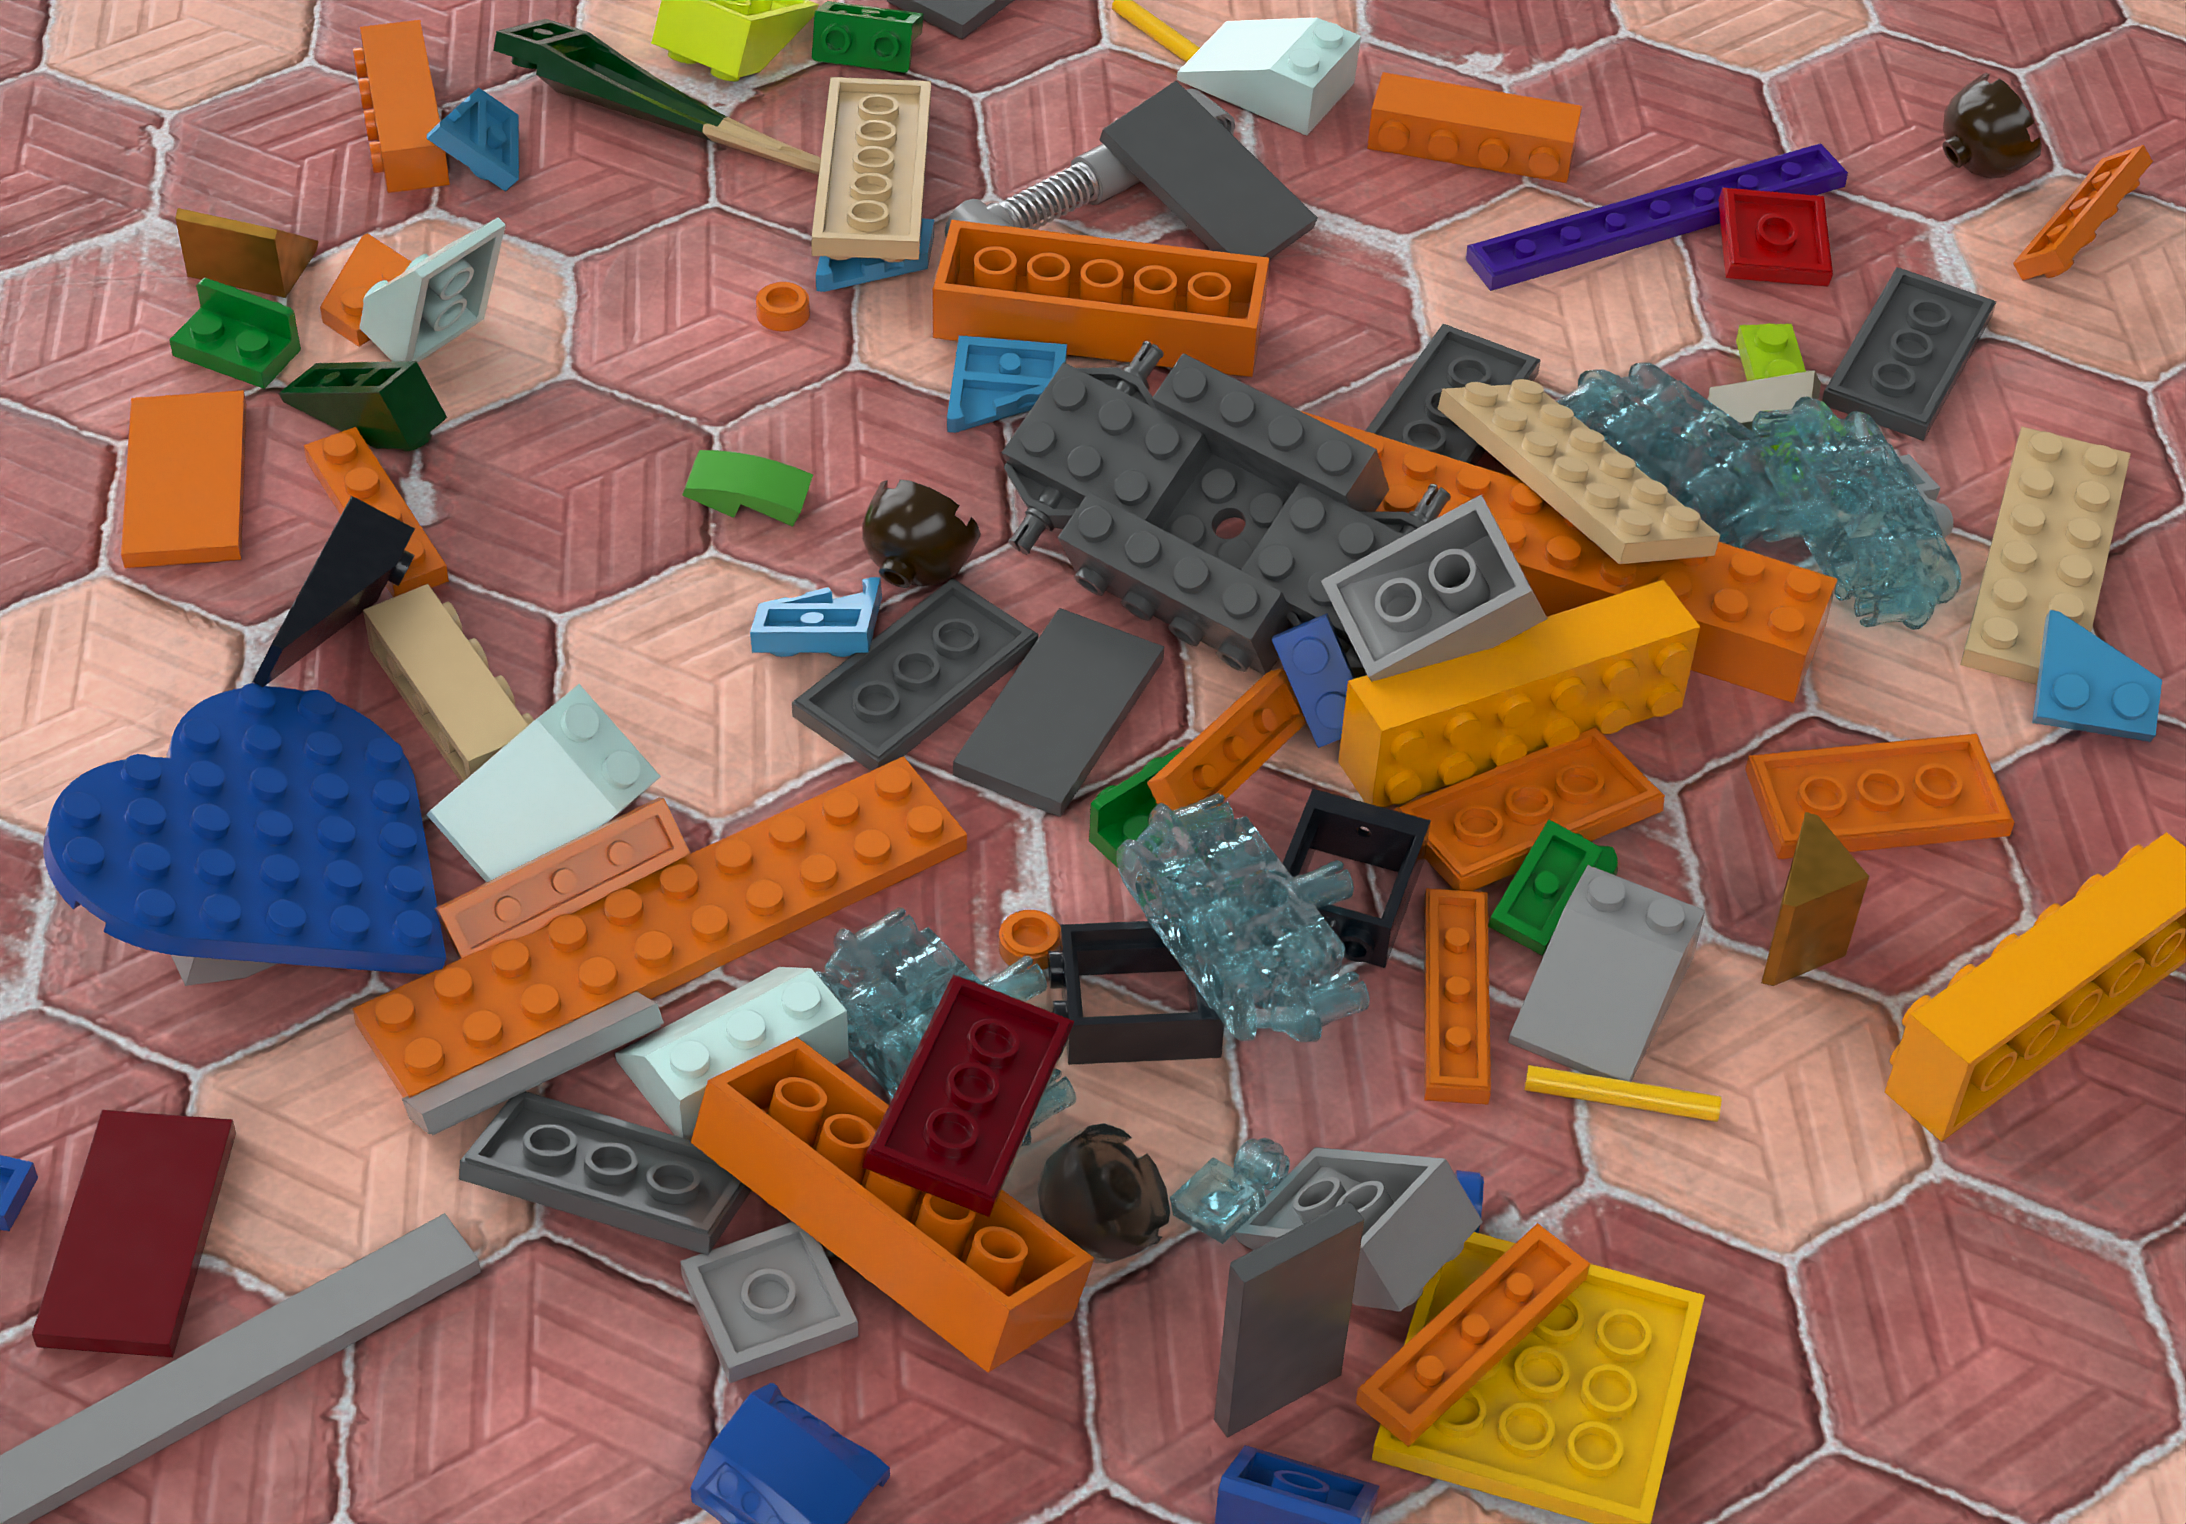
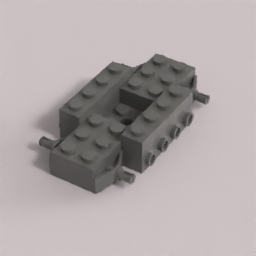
(1155, 476)

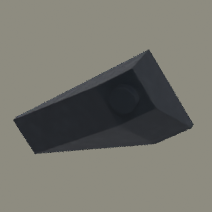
(345, 580)

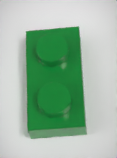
(1543, 886)

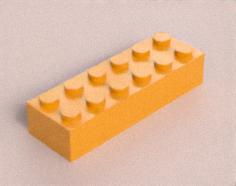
(1535, 691)
(2042, 990)

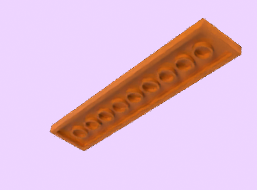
(664, 926)

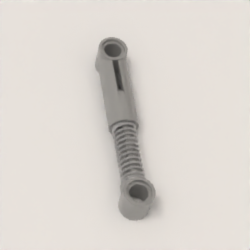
(1091, 177)

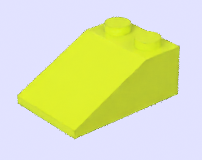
(729, 35)

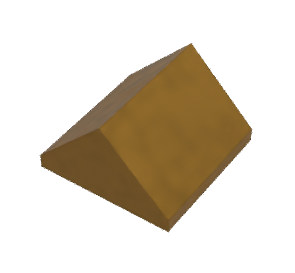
(242, 253)
(1816, 905)

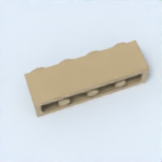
(444, 678)

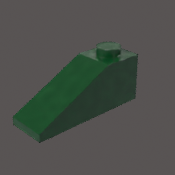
(381, 399)

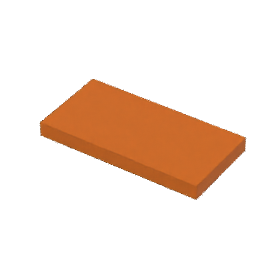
(184, 479)
(1882, 793)
(1493, 819)

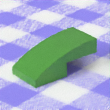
(732, 478)

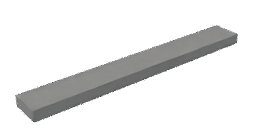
(231, 1370)

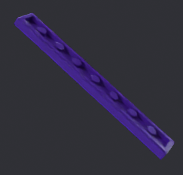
(1645, 218)

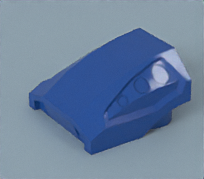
(783, 1467)

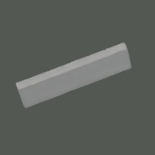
(533, 1063)

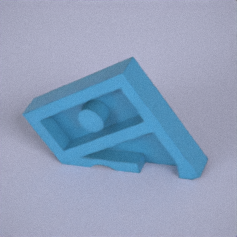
(482, 137)

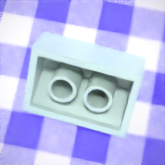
(774, 1008)

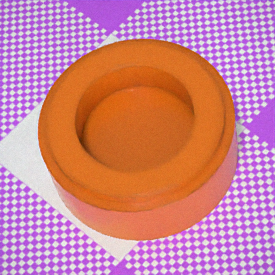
(782, 306)
(1029, 934)

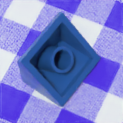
(1281, 1490)

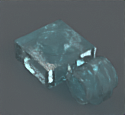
(1224, 1197)

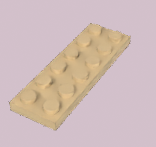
(872, 169)
(1578, 472)
(2045, 549)

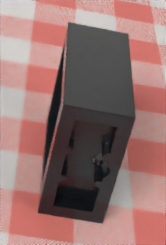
(1393, 843)
(1127, 1038)

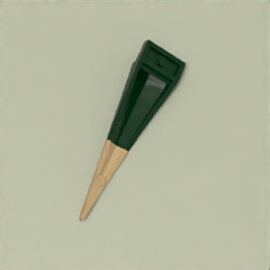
(594, 72)

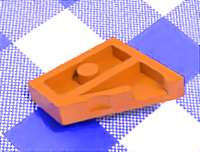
(365, 267)

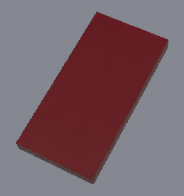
(969, 1095)
(135, 1234)

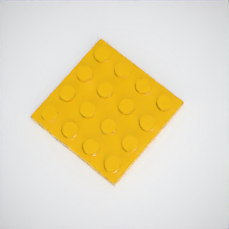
(1575, 1408)

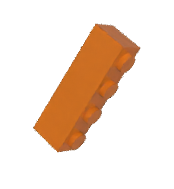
(401, 106)
(1474, 127)

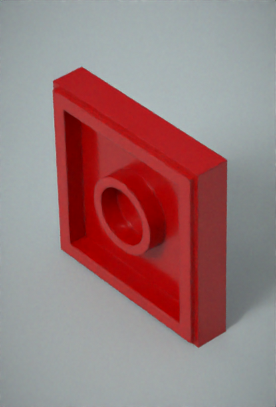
(1775, 237)

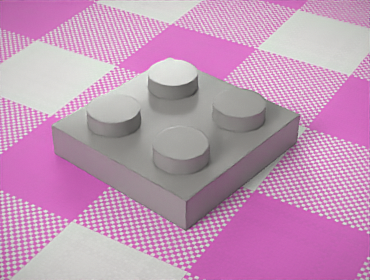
(768, 1300)

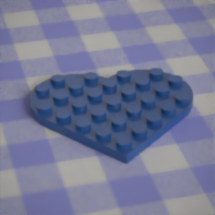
(257, 839)

